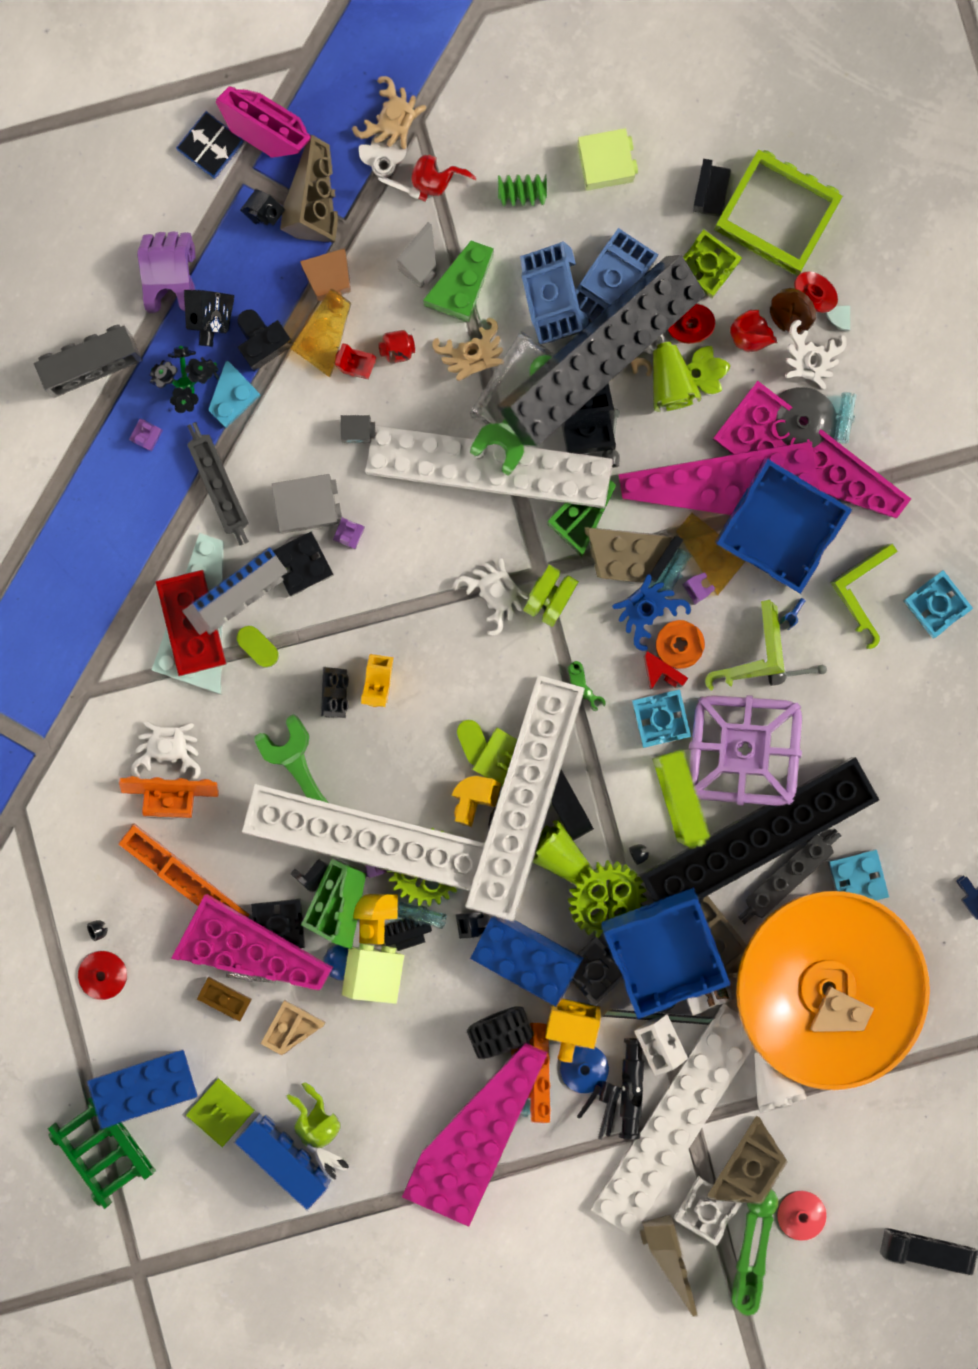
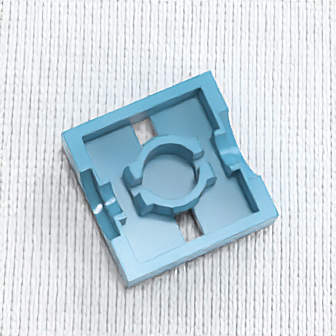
(942, 608)
(663, 725)
(856, 873)

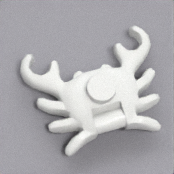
(810, 360)
(497, 590)
(168, 745)

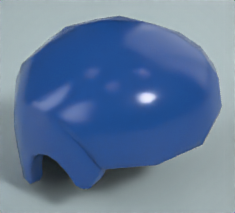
(337, 957)

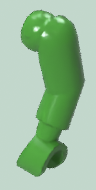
(577, 678)

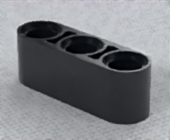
(570, 809)

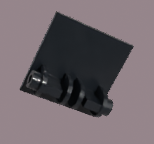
(334, 692)

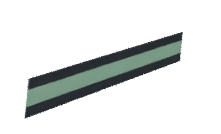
(678, 1018)

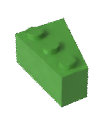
(462, 282)
(572, 519)
(335, 903)

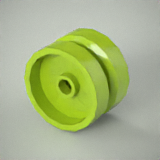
(549, 595)

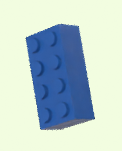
(527, 959)
(142, 1089)
(283, 1161)

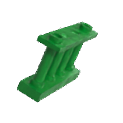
(126, 1147)

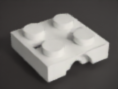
(711, 1213)

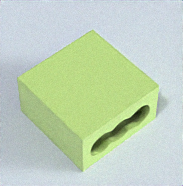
(607, 159)
(373, 974)

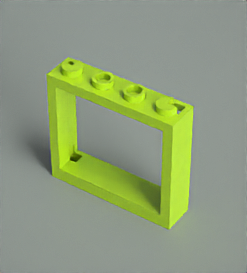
(761, 246)
(681, 799)

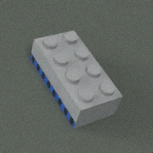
(231, 594)

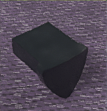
(313, 877)

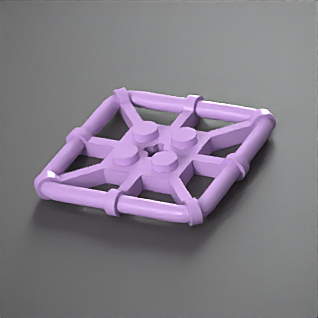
(756, 761)

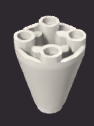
(774, 1088)

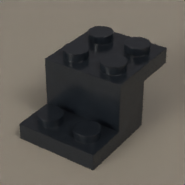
(591, 425)

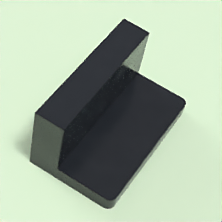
(711, 189)

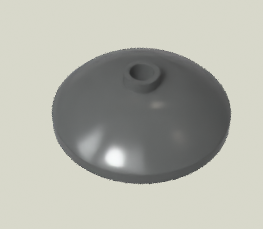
(808, 404)

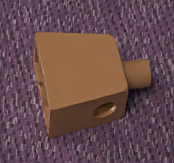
(328, 273)

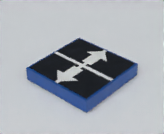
(210, 145)

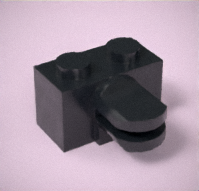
(262, 341)

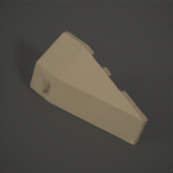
(309, 200)
(665, 1247)

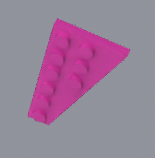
(239, 945)

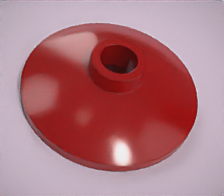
(818, 289)
(694, 325)
(114, 972)

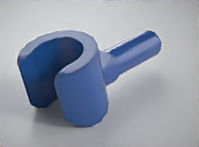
(791, 616)

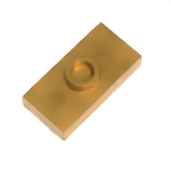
(224, 999)

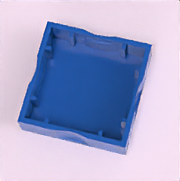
(783, 525)
(665, 953)

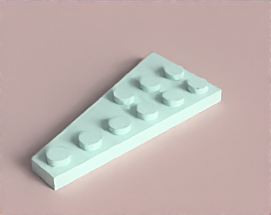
(207, 557)

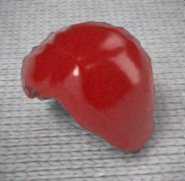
(751, 332)

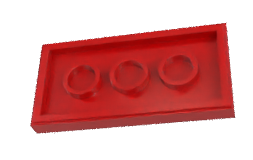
(190, 649)

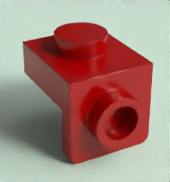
(354, 362)

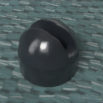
(637, 854)
(96, 930)

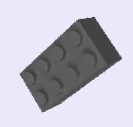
(87, 361)

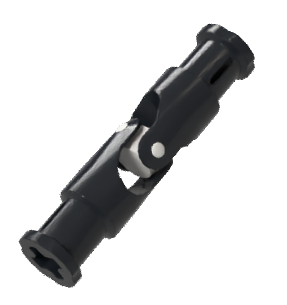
(631, 1084)

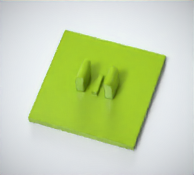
(496, 756)
(220, 1112)

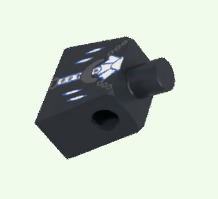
(207, 313)

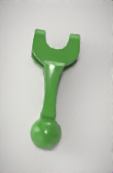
(503, 435)
(292, 756)
(749, 1278)

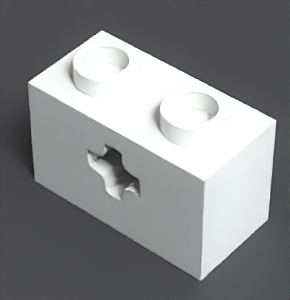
(661, 1044)

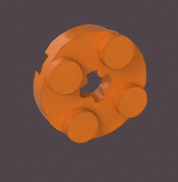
(686, 632)

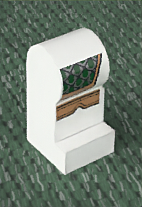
(709, 1000)

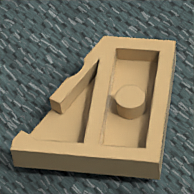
(841, 1013)
(290, 1028)

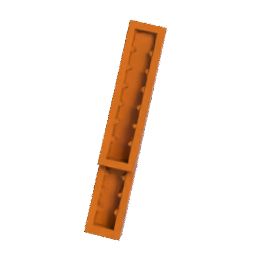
(172, 868)

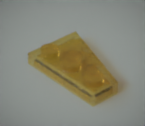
(324, 332)
(711, 558)

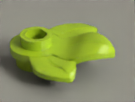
(710, 370)

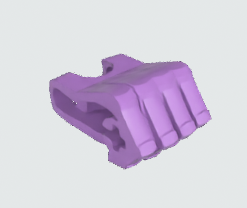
(165, 267)

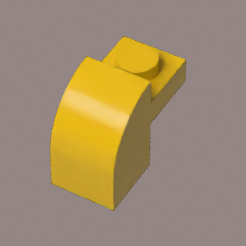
(377, 680)
(471, 792)
(372, 912)

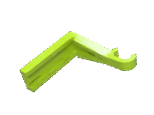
(847, 596)
(773, 649)

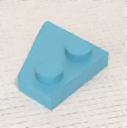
(231, 396)

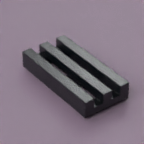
(666, 558)

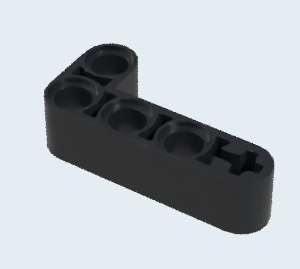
(915, 1248)

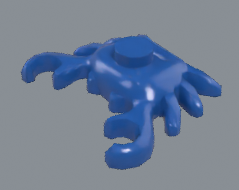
(645, 606)

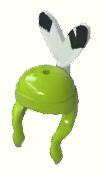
(318, 1131)

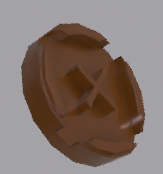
(790, 306)

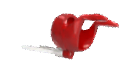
(427, 179)

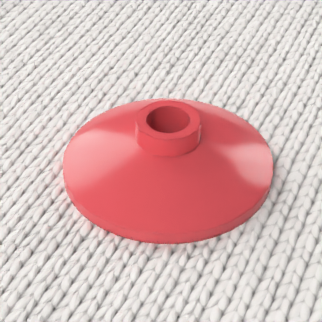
(796, 1204)

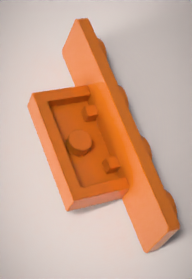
(168, 797)
(541, 1089)

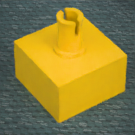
(573, 1025)

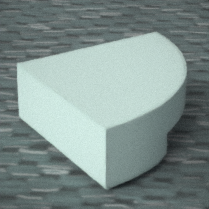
(840, 317)

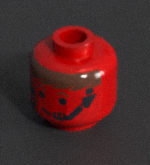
(397, 346)

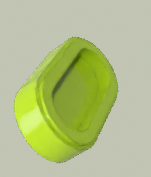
(257, 646)
(471, 739)

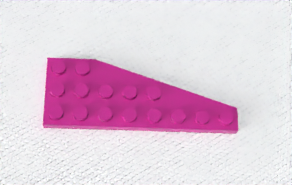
(837, 469)
(714, 482)
(464, 1155)

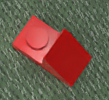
(656, 667)

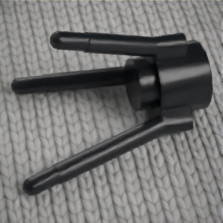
(608, 1094)

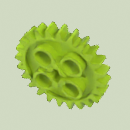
(420, 893)
(586, 901)

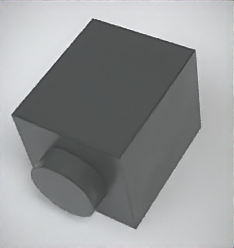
(357, 429)

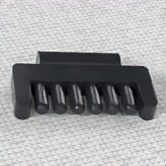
(406, 938)

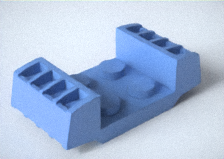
(613, 273)
(552, 293)

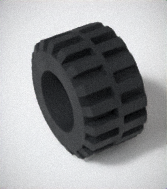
(500, 1032)

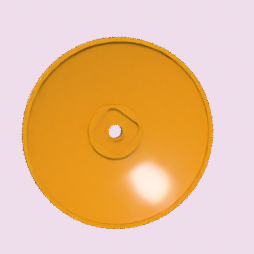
(863, 955)

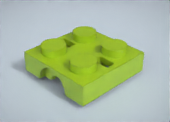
(713, 267)

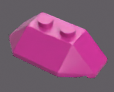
(262, 122)

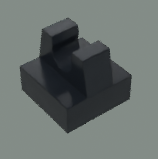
(468, 925)

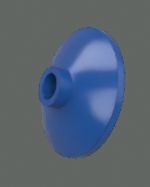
(588, 1057)

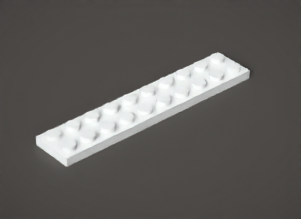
(448, 462)
(525, 798)
(362, 837)
(675, 1122)

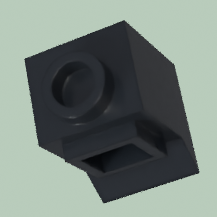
(262, 208)

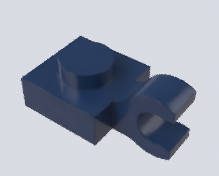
(971, 897)

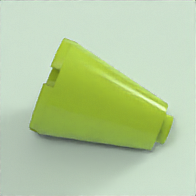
(672, 379)
(560, 854)

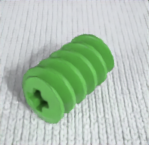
(522, 190)

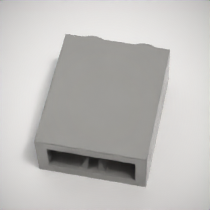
(306, 503)

